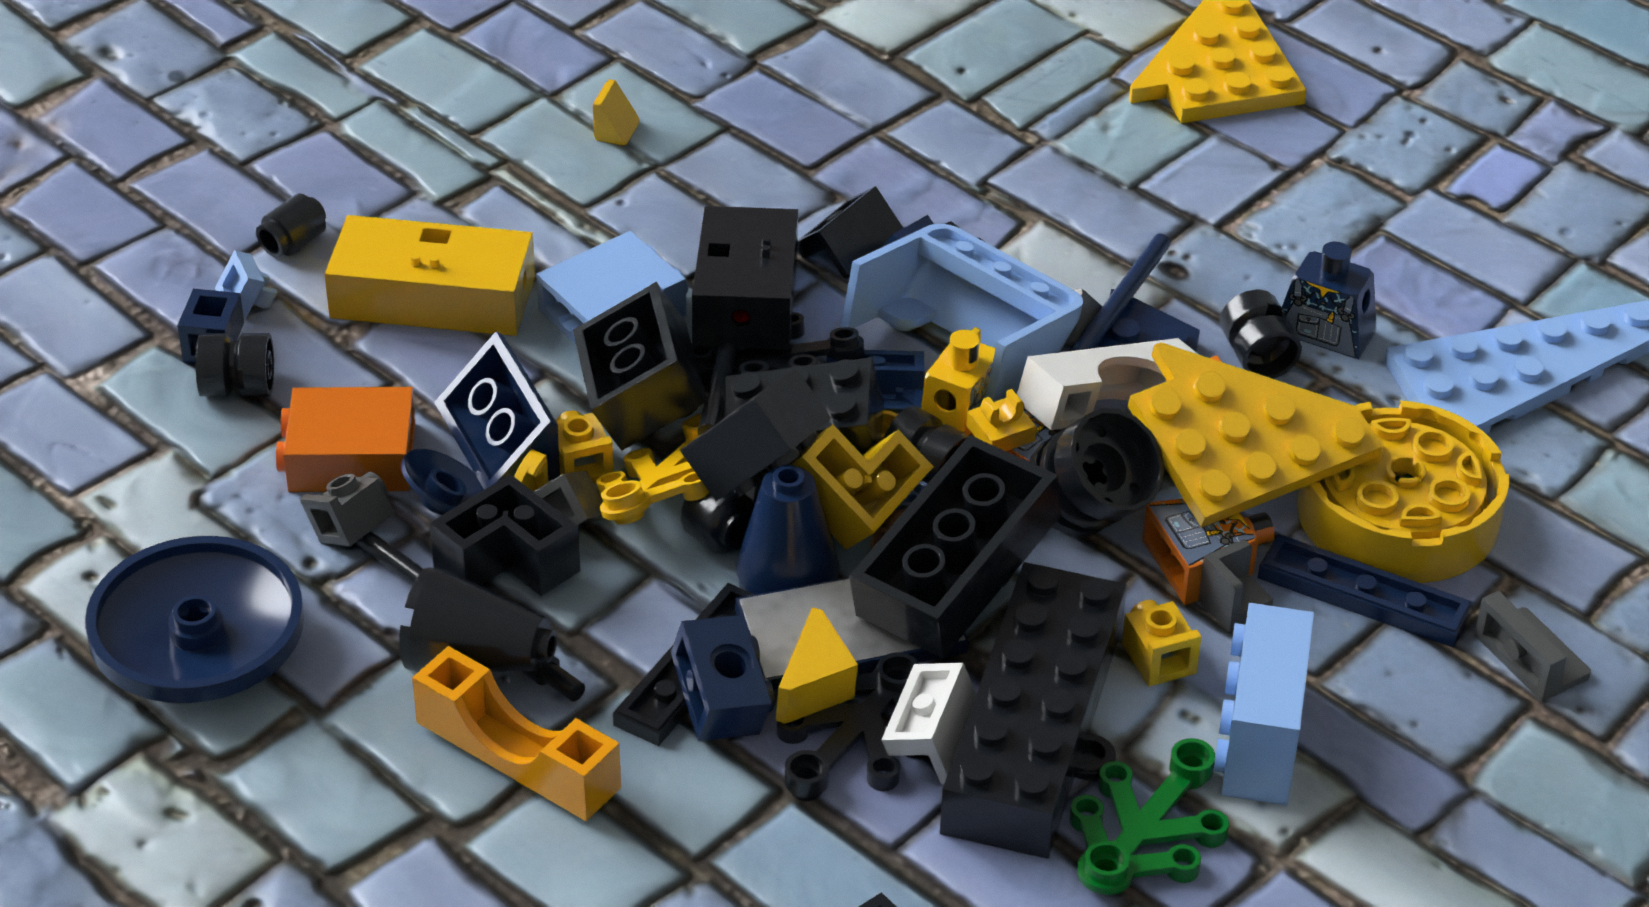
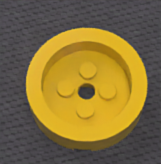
(1421, 524)

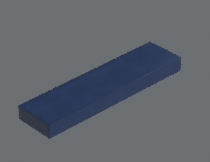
(1365, 590)

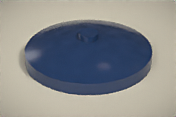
(194, 619)

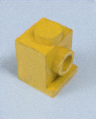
(583, 437)
(1158, 630)

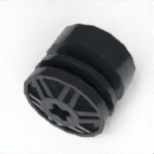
(1103, 468)

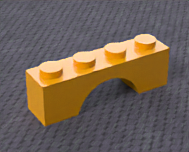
(466, 707)

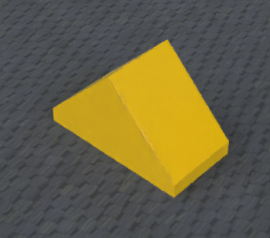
(818, 672)

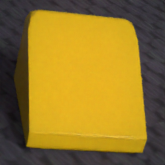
(613, 115)

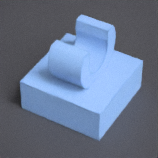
(245, 278)

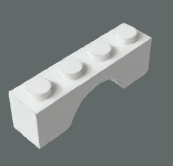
(1067, 384)

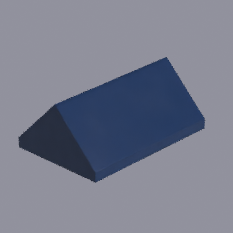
(498, 414)

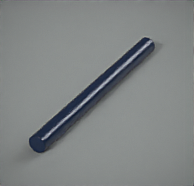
(1123, 293)

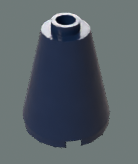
(786, 535)

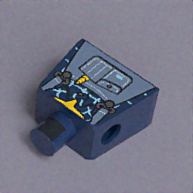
(1332, 301)

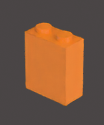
(345, 433)

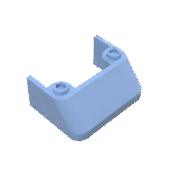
(962, 285)

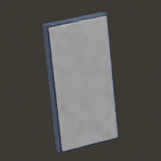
(780, 615)

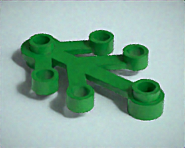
(1110, 865)

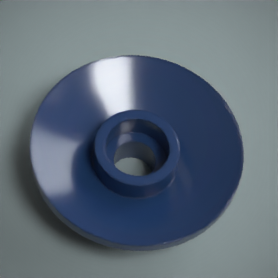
(439, 479)

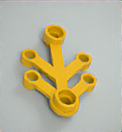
(627, 500)

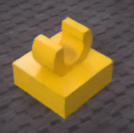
(1002, 422)

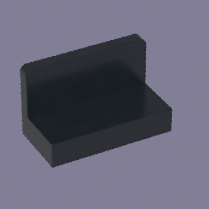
(852, 230)

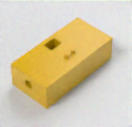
(430, 275)

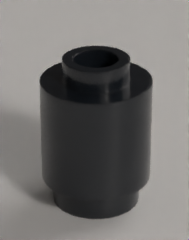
(291, 225)

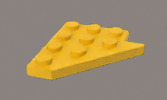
(1220, 66)
(1244, 436)

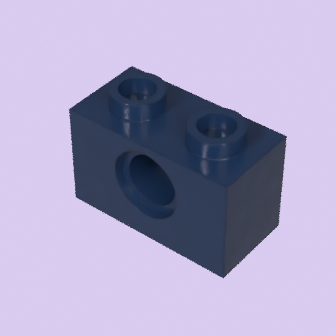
(722, 677)

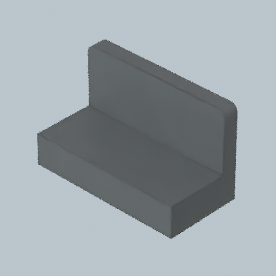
(1528, 648)

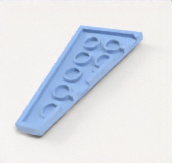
(1518, 365)

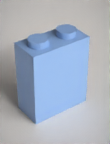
(603, 278)

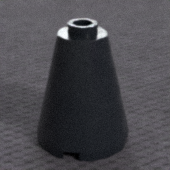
(474, 623)

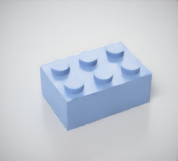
(1267, 703)

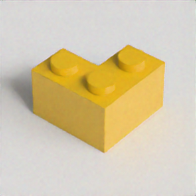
(858, 488)

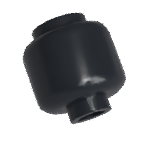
(718, 523)

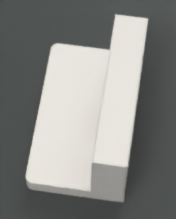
(931, 714)

